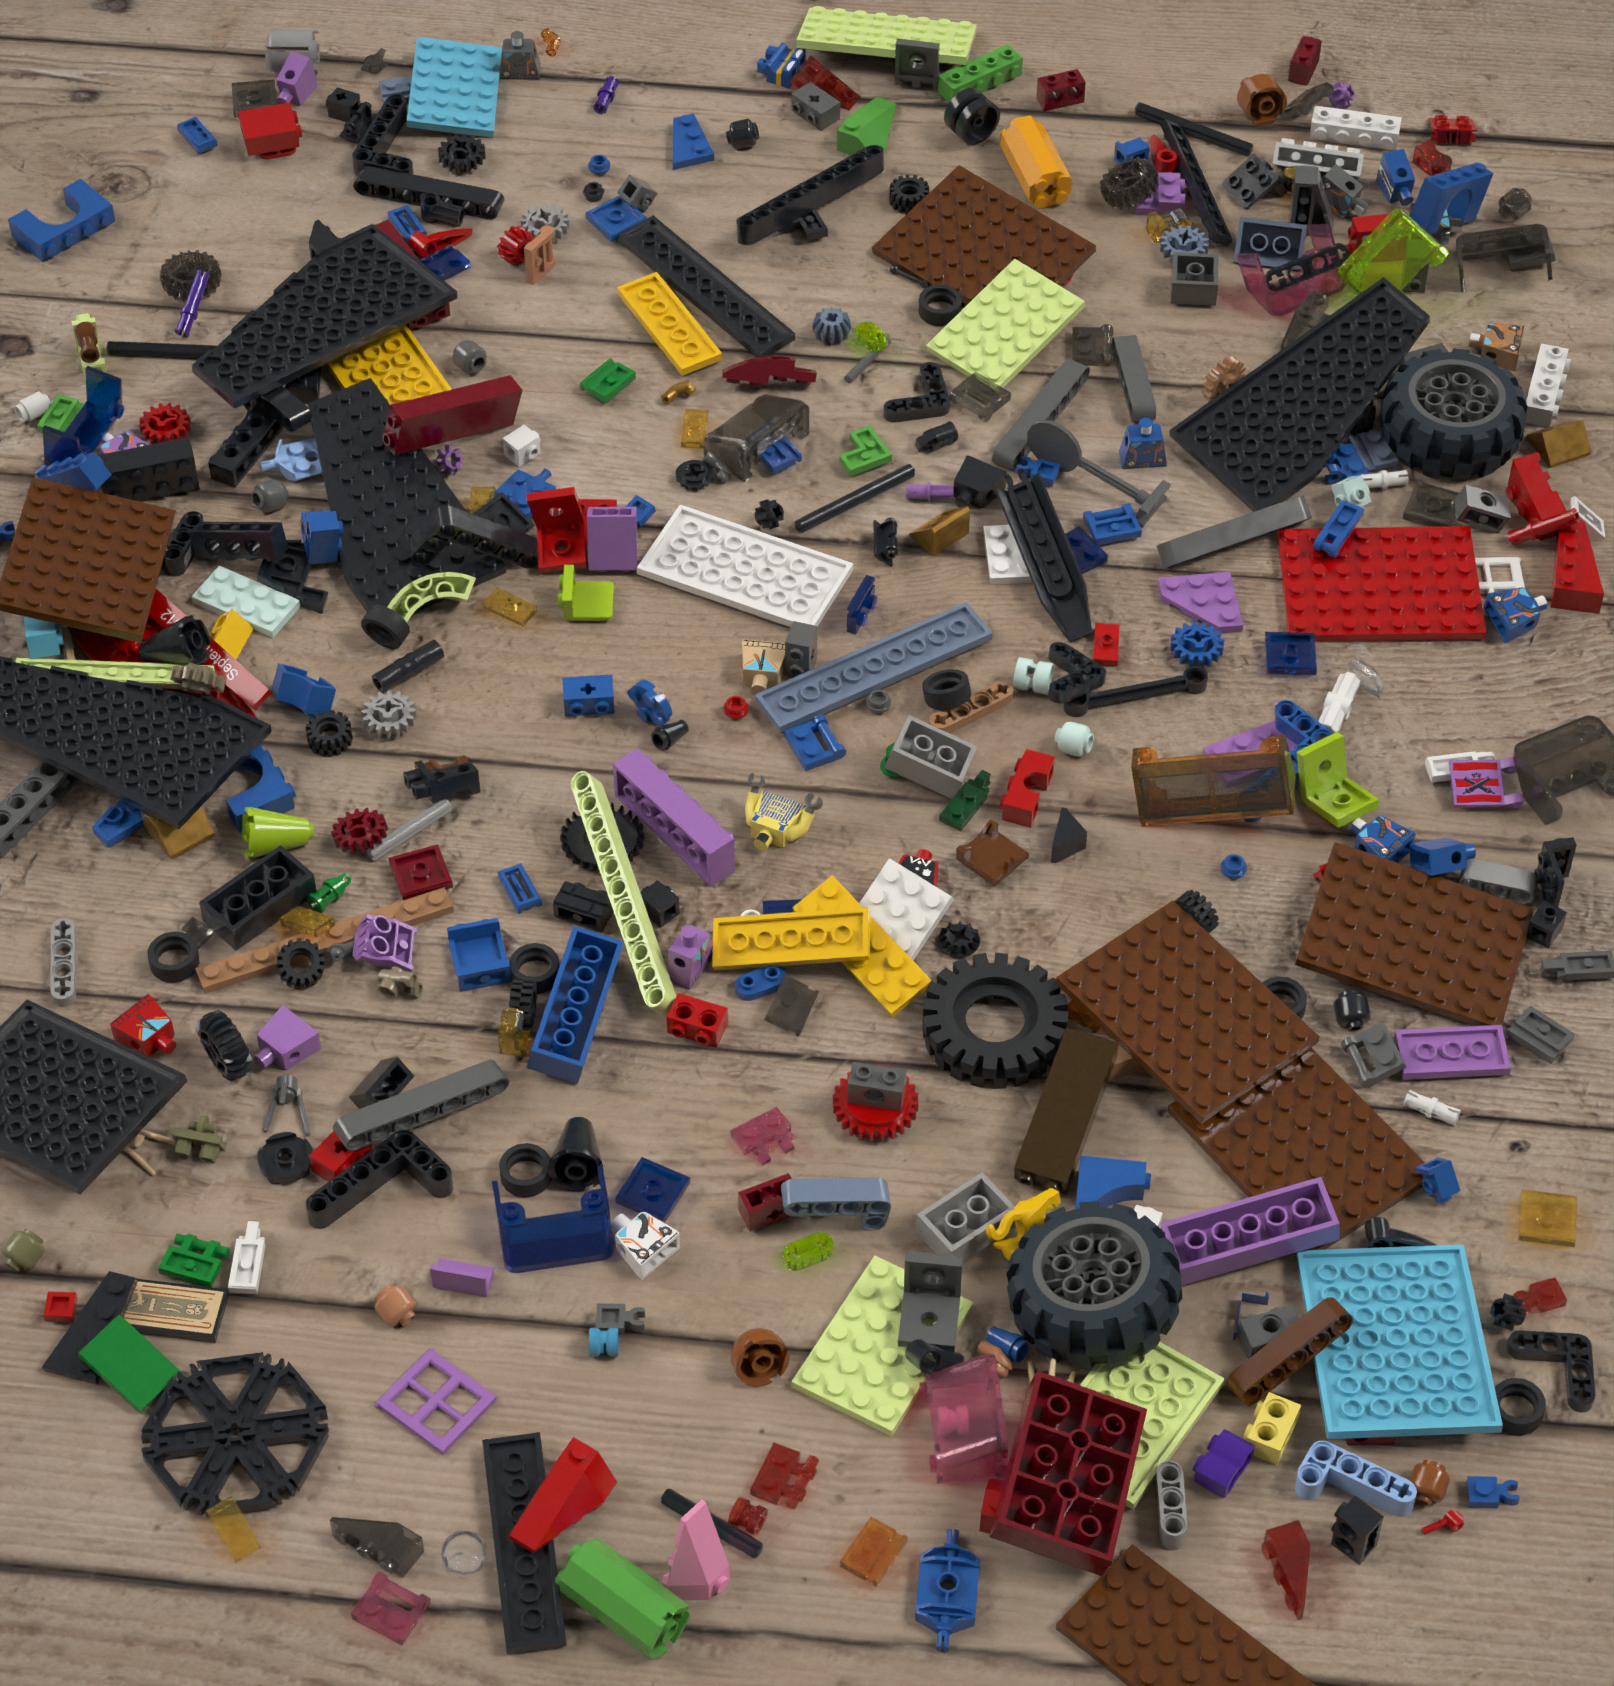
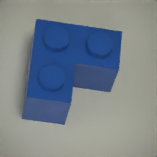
(321, 536)

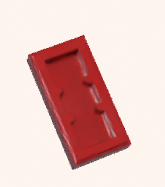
(1106, 644)

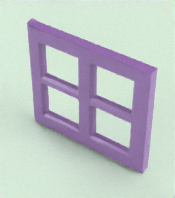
(435, 1401)

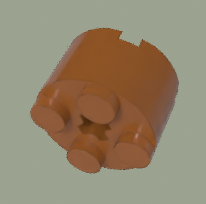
(1261, 99)

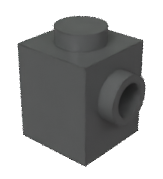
(637, 193)

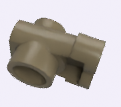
(398, 980)

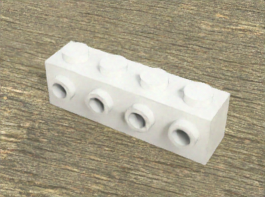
(1355, 128)
(1291, 154)
(1545, 385)

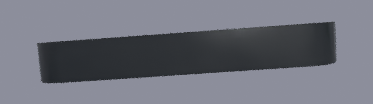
(1306, 264)

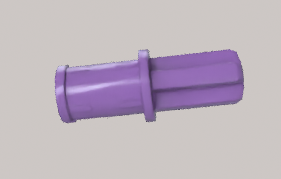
(929, 491)

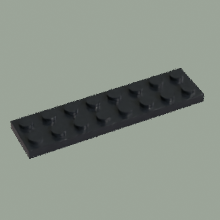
(525, 1579)

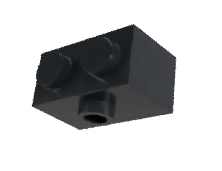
(383, 1082)

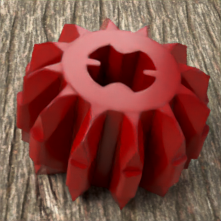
(513, 243)

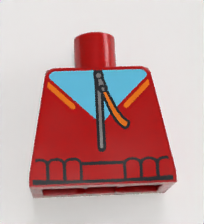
(145, 1028)

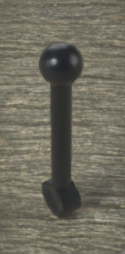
(924, 283)

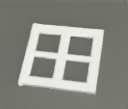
(1488, 585)

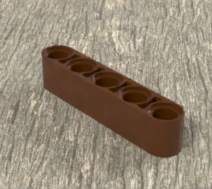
(1289, 1351)

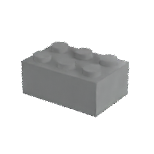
(930, 757)
(960, 1218)

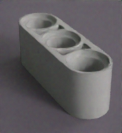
(1500, 880)
(1170, 1517)

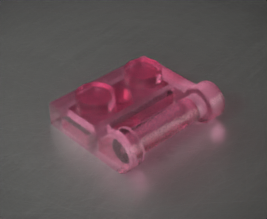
(385, 1616)

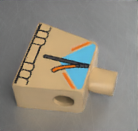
(762, 664)

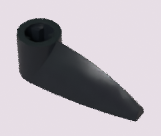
(1381, 1235)

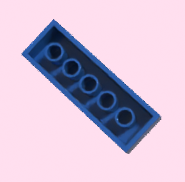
(575, 1005)

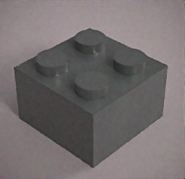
(1194, 278)

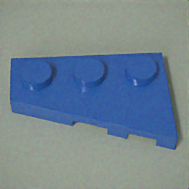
(689, 143)
(117, 823)

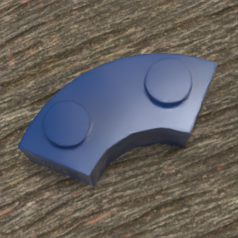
(294, 687)

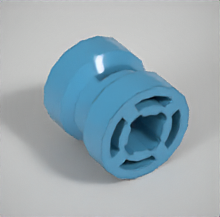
(603, 1342)

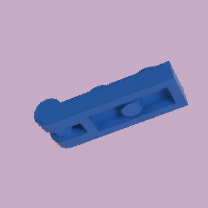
(1338, 528)

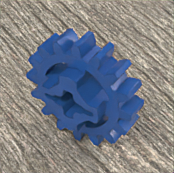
(1197, 644)

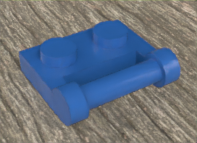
(1112, 524)
(807, 747)

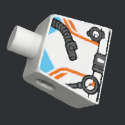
(644, 1242)

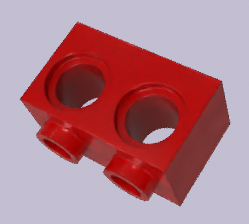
(697, 1020)

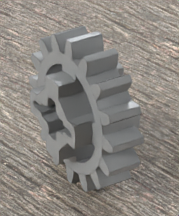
(546, 216)
(389, 714)

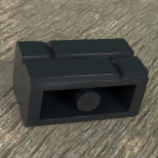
(583, 906)

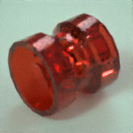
(748, 1516)

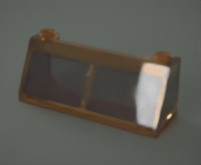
(1214, 785)

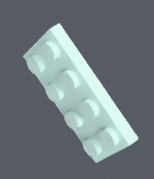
(257, 603)

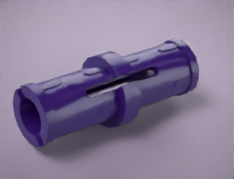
(606, 95)

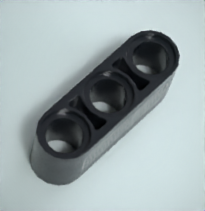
(179, 548)

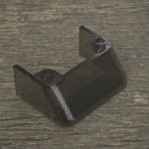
(1502, 242)

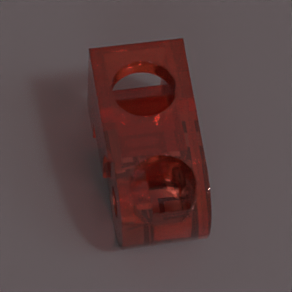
(1431, 160)

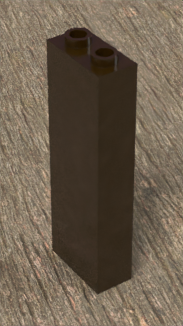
(1066, 1111)

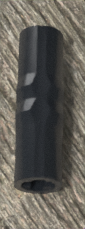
(407, 666)

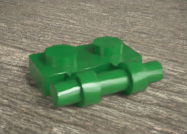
(192, 1266)

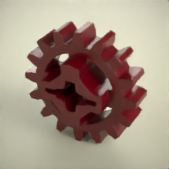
(361, 830)

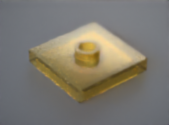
(1547, 1218)

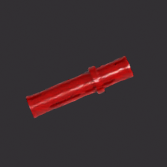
(1534, 530)

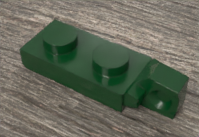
(966, 802)

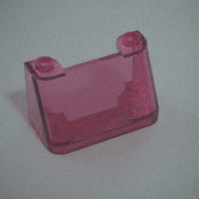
(967, 1421)

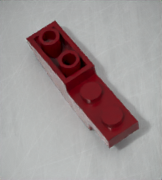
(759, 369)

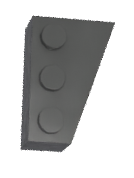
(1309, 199)

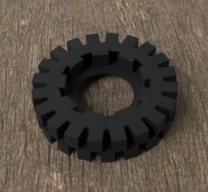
(956, 1046)

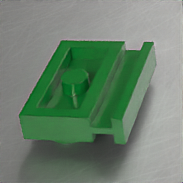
(608, 380)

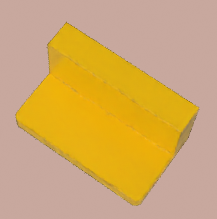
(231, 632)

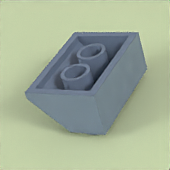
(1272, 240)

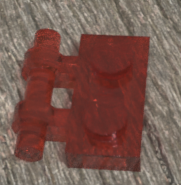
(776, 1472)

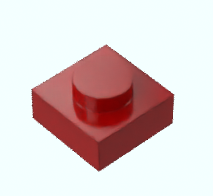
(60, 1306)

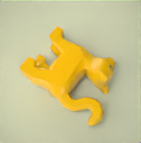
(1024, 1215)

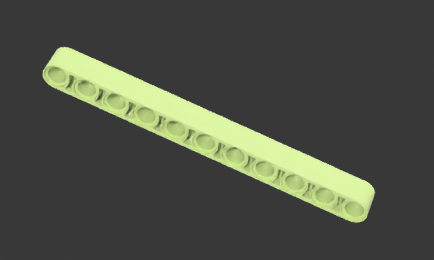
(623, 892)

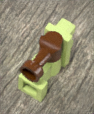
(88, 343)

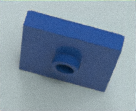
(614, 217)

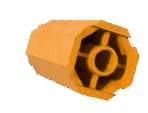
(1036, 162)

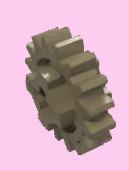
(198, 679)

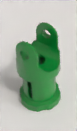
(332, 888)

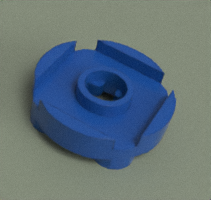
(649, 704)

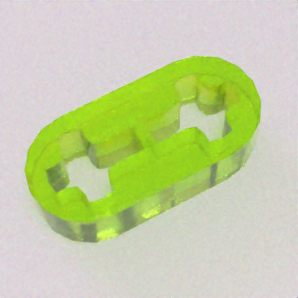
(871, 336)
(808, 1251)

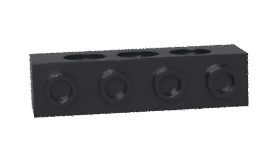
(244, 447)
(238, 540)

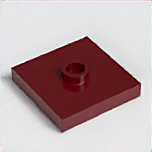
(420, 872)

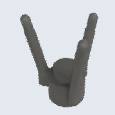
(285, 1092)

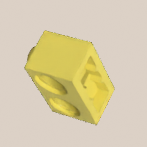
(1276, 1429)

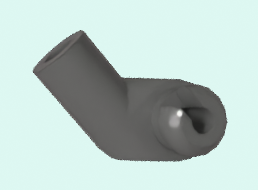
(717, 464)

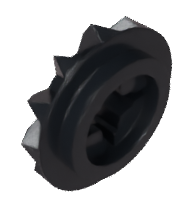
(699, 468)
(961, 947)

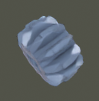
(831, 325)

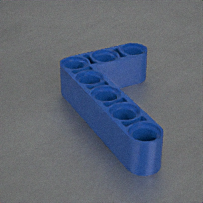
(1293, 729)

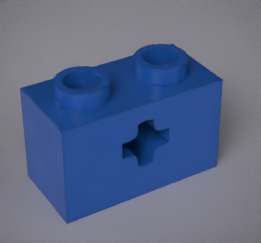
(588, 695)

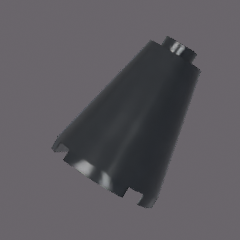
(178, 643)
(576, 1157)

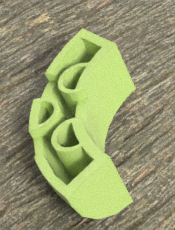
(430, 587)

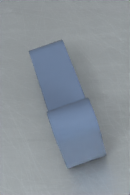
(839, 1197)

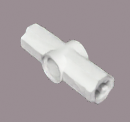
(1339, 702)

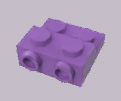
(1167, 196)

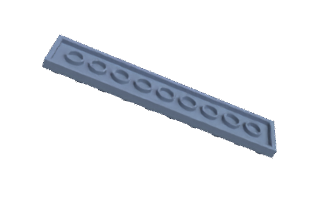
(873, 667)

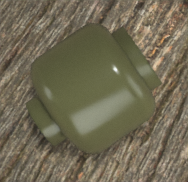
(23, 1250)

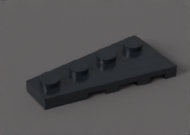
(103, 1307)

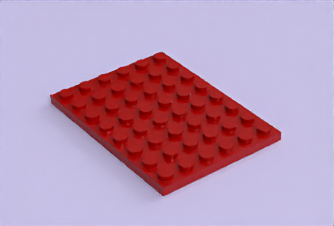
(1383, 585)

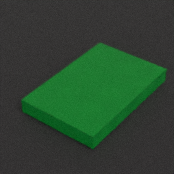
(129, 1363)

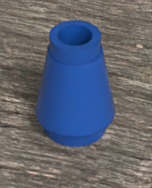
(1012, 1344)

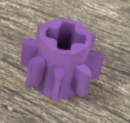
(1342, 95)
(455, 463)

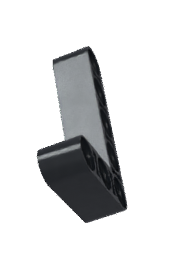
(379, 137)
(473, 532)
(377, 1174)

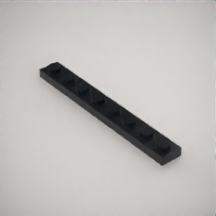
(1196, 183)

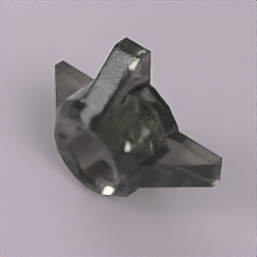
(374, 63)

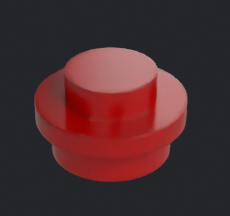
(735, 707)

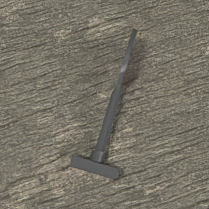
(1057, 444)

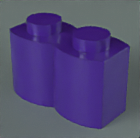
(1223, 1462)

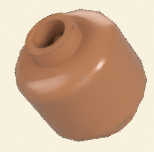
(395, 1305)

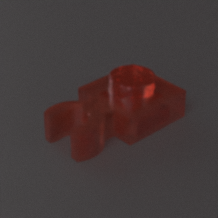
(1544, 1295)

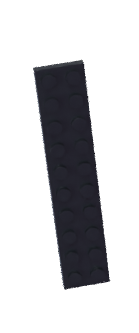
(706, 287)

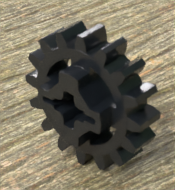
(461, 153)

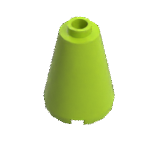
(269, 830)

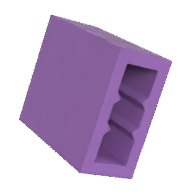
(612, 538)

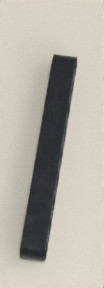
(810, 195)

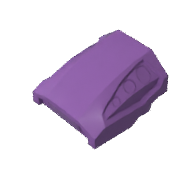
(384, 942)

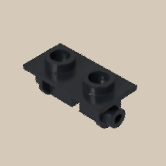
(359, 123)
(885, 541)

